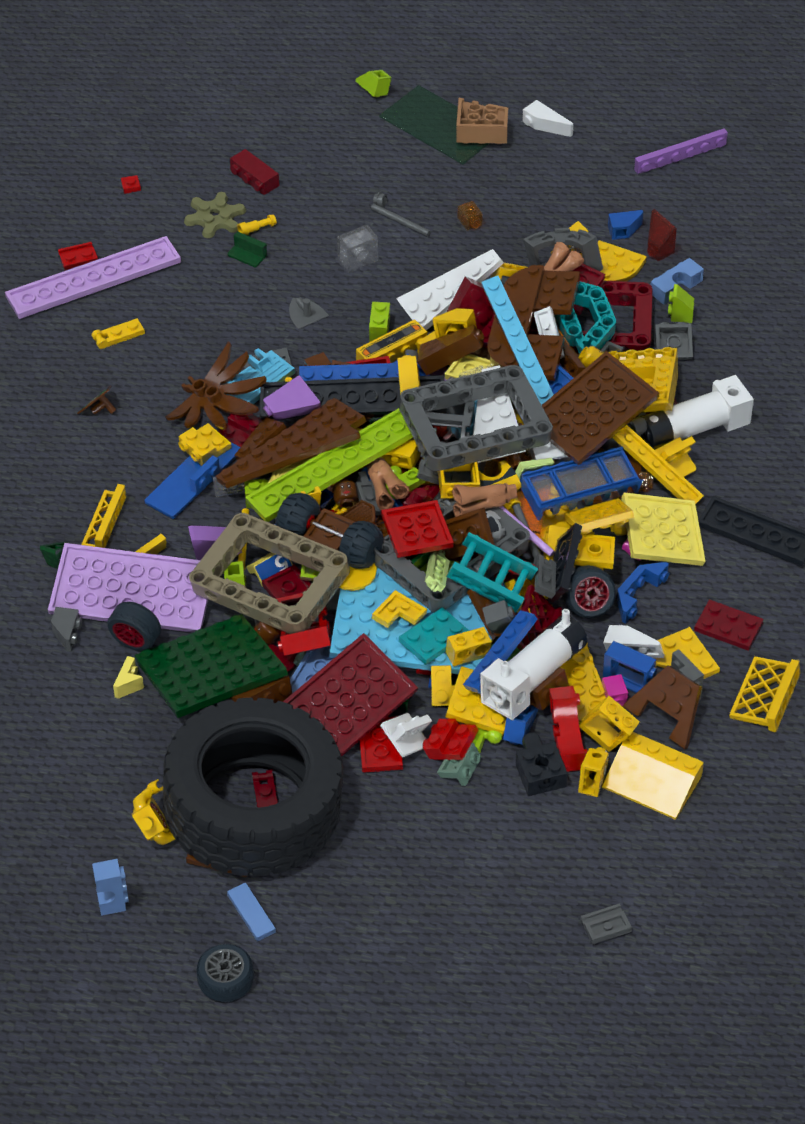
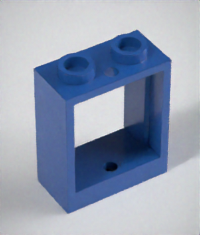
(636, 660)

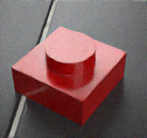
(130, 184)

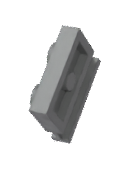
(606, 924)

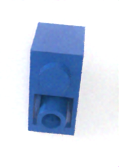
(624, 224)

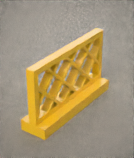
(783, 693)

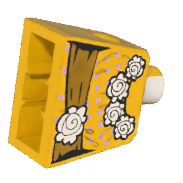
(594, 761)

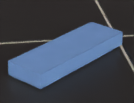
(251, 912)

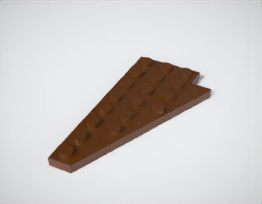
(314, 434)

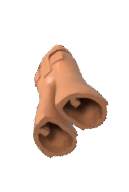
(562, 255)
(381, 473)
(485, 497)

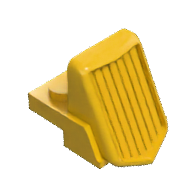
(677, 455)

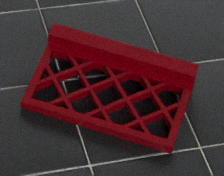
(546, 618)

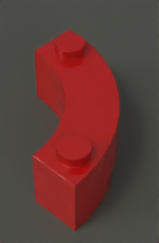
(567, 730)

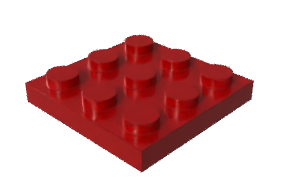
(417, 528)

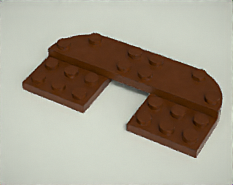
(529, 292)

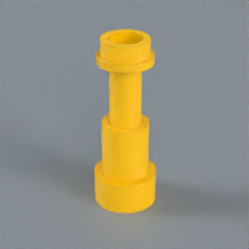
(252, 226)

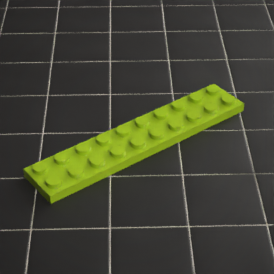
(332, 465)

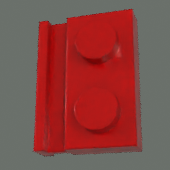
(77, 255)

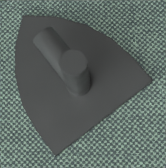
(305, 312)

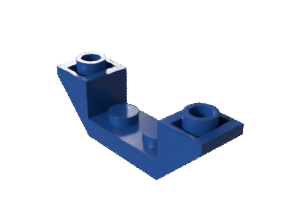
(652, 573)

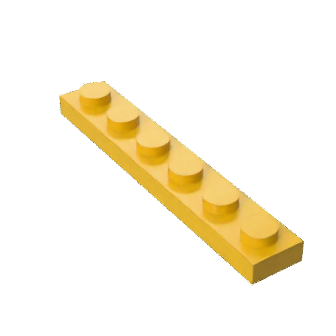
(656, 465)

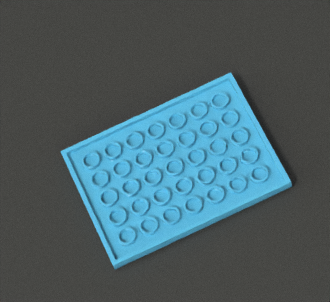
(355, 618)

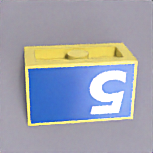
(268, 566)

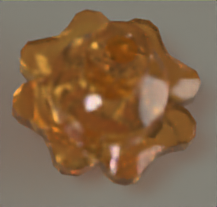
(647, 481)

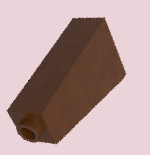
(449, 348)

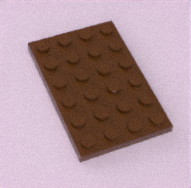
(596, 406)

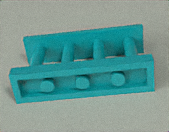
(485, 586)

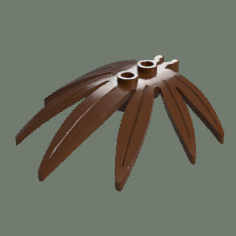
(211, 393)

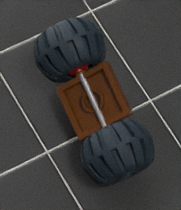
(357, 539)

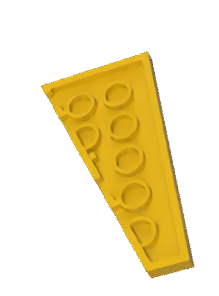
(586, 681)

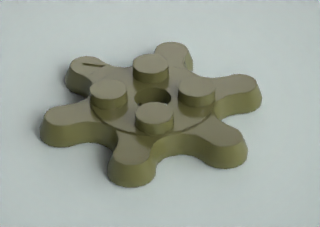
(212, 223)

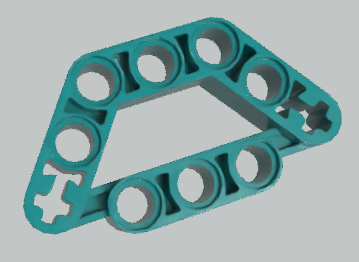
(605, 321)

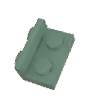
(461, 769)

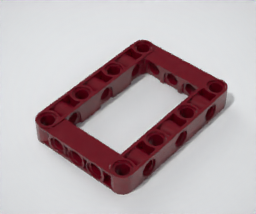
(626, 294)

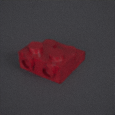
(240, 428)

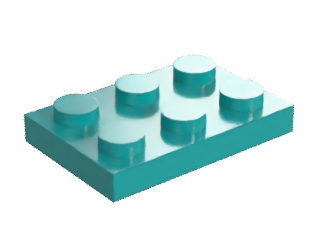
(429, 637)

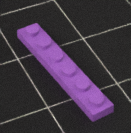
(680, 151)

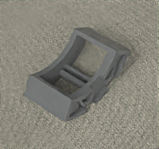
(582, 239)
(461, 419)

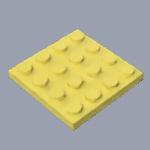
(664, 529)

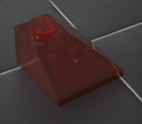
(661, 237)

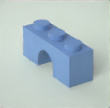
(685, 273)
(110, 886)

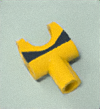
(506, 475)

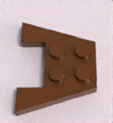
(674, 695)

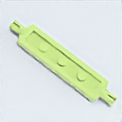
(437, 571)

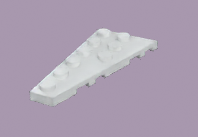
(436, 295)
(494, 414)

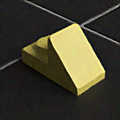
(128, 680)

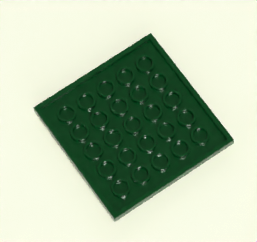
(210, 665)

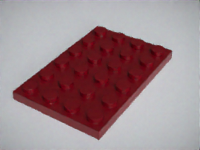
(354, 692)

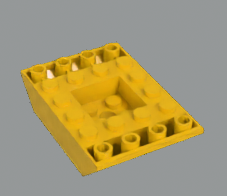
(657, 369)

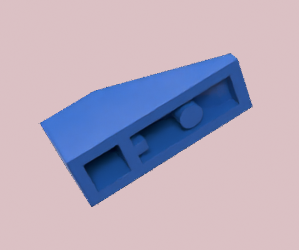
(519, 726)

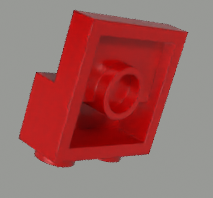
(449, 740)

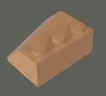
(481, 123)

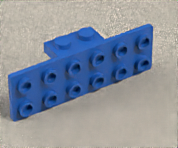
(187, 483)

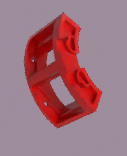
(313, 638)

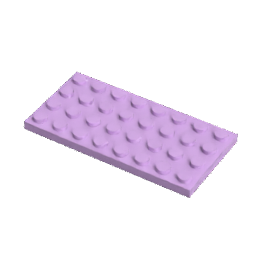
(102, 578)

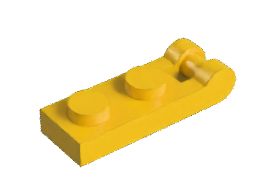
(118, 333)

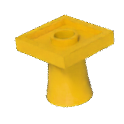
(596, 551)

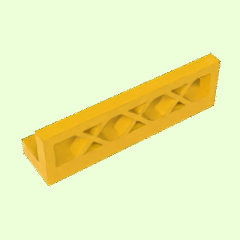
(109, 519)

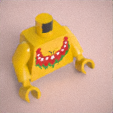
(150, 817)

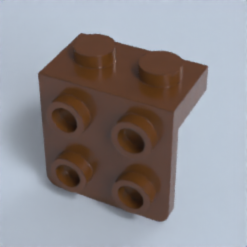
(540, 695)

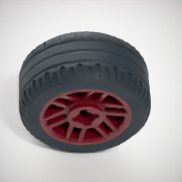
(597, 601)
(134, 626)

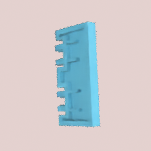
(270, 366)

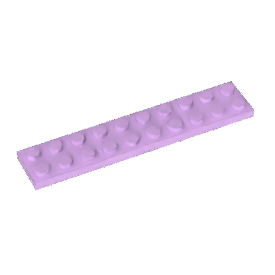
(92, 277)

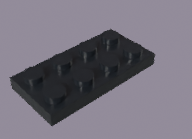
(564, 556)

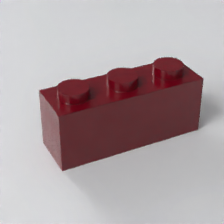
(254, 172)

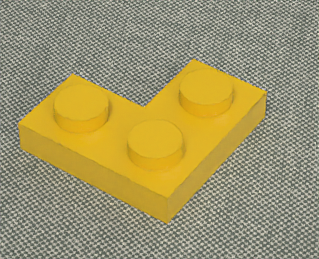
(396, 606)
(441, 685)

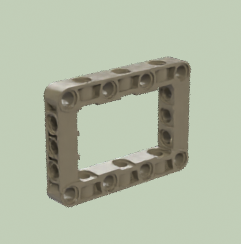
(291, 619)

